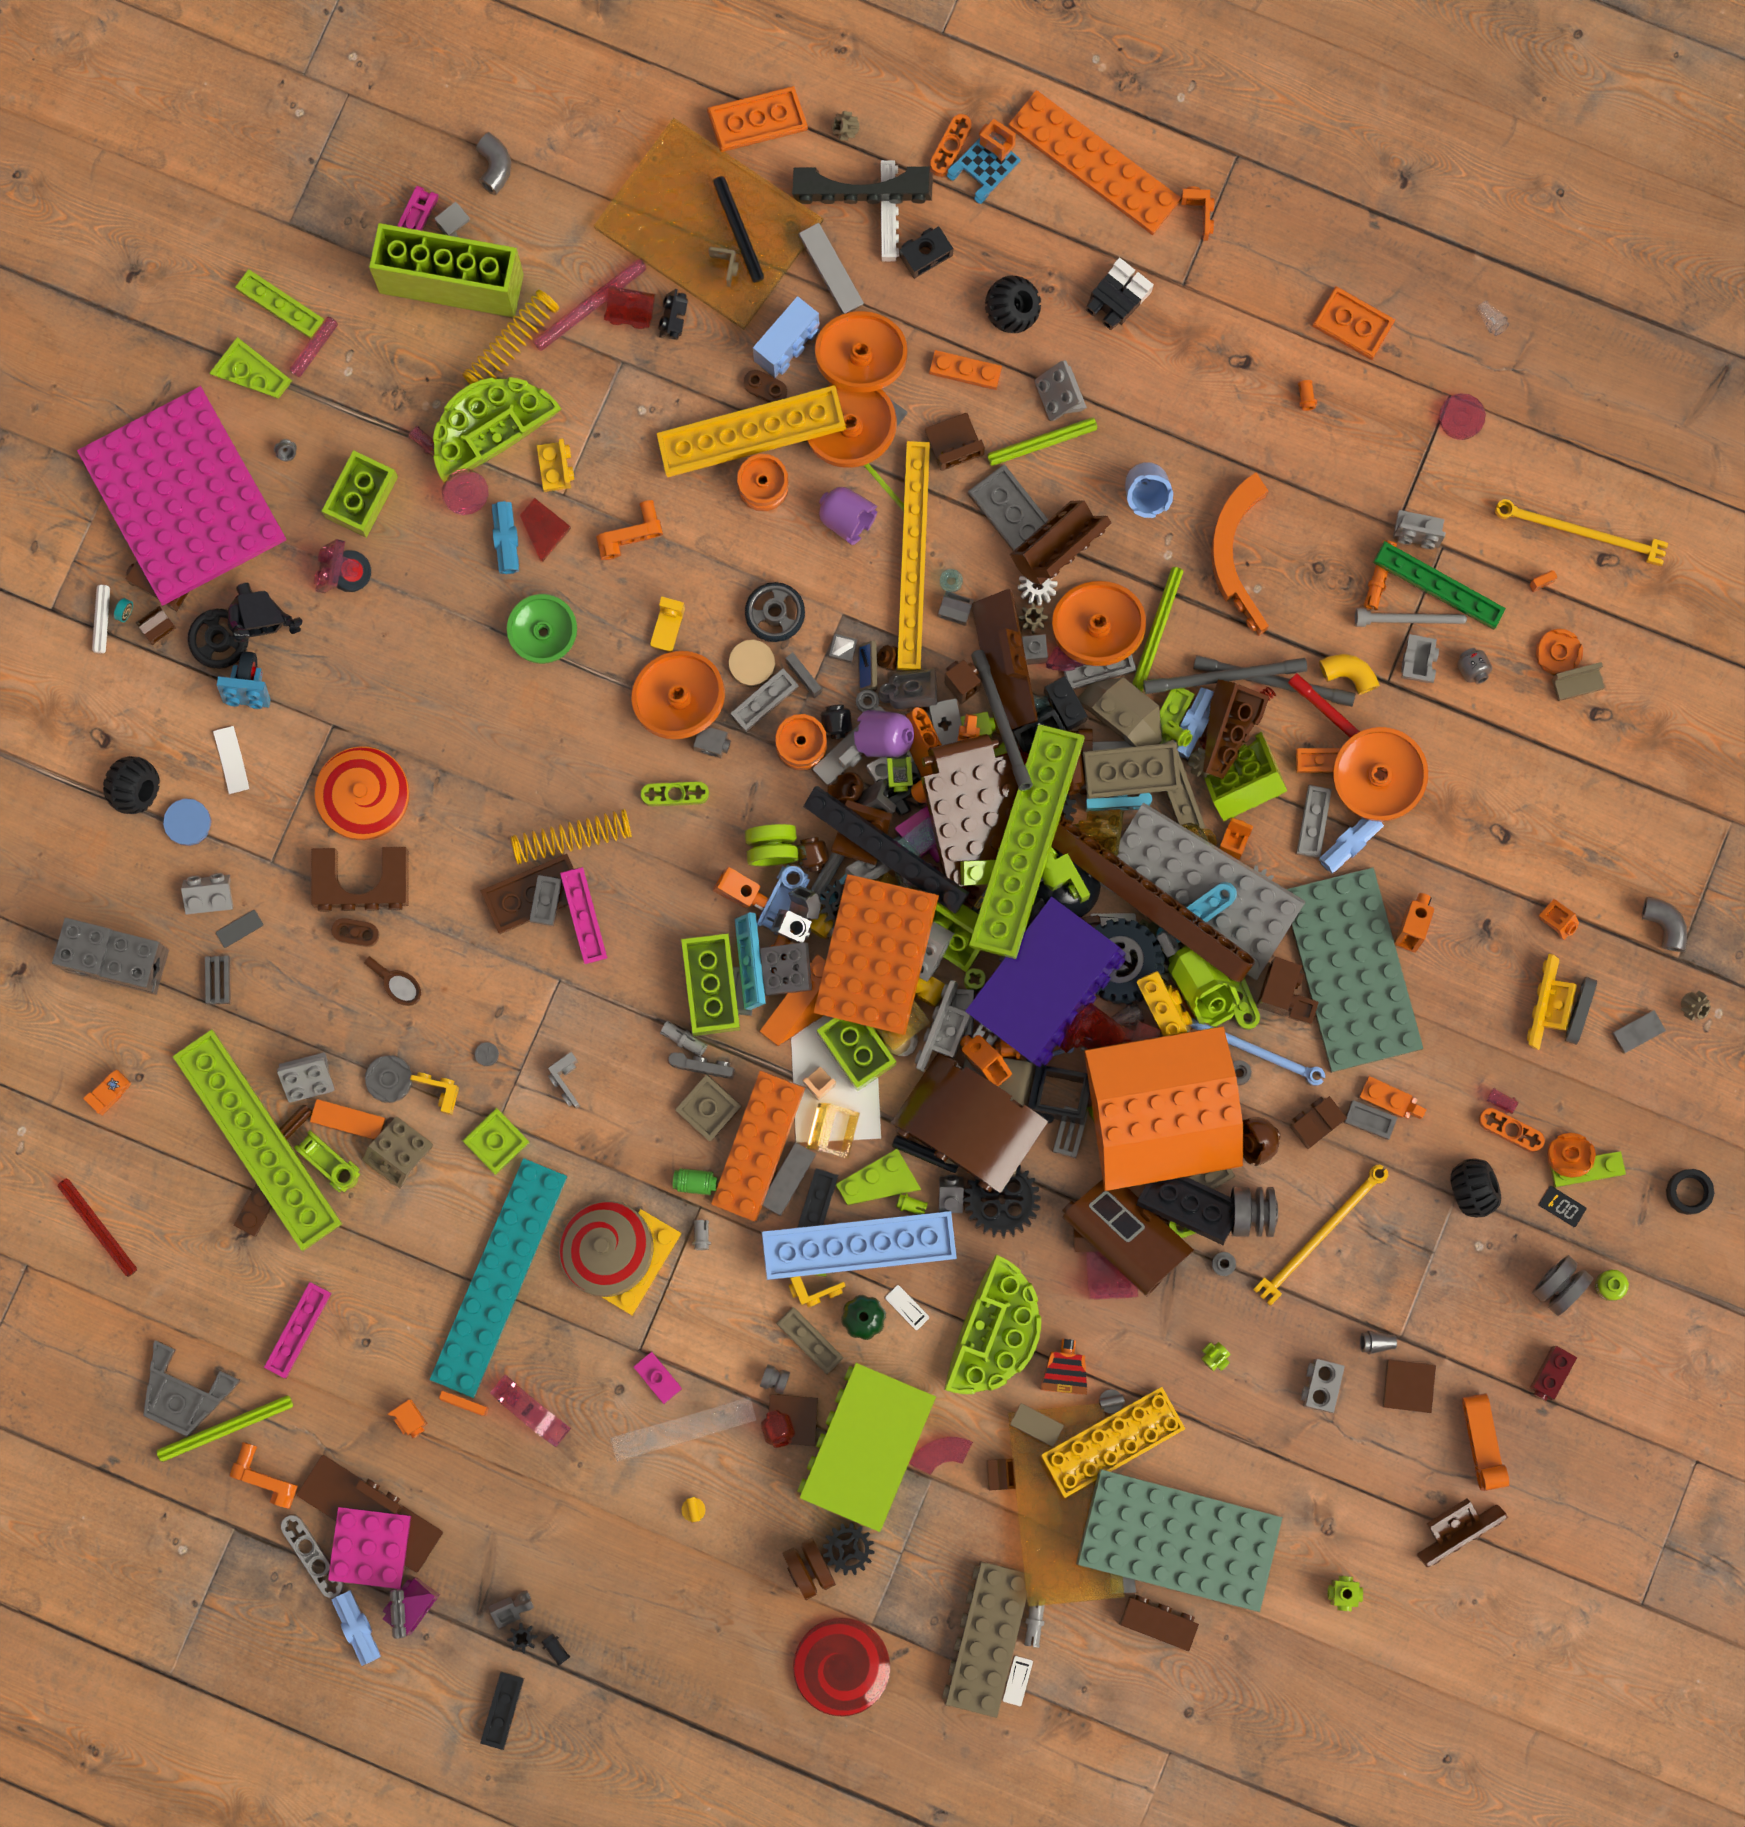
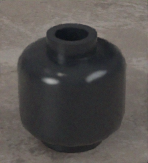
(836, 721)

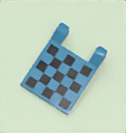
(984, 168)

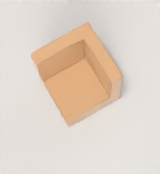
(819, 1083)

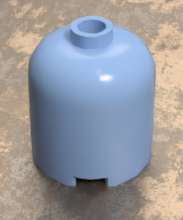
(1148, 490)

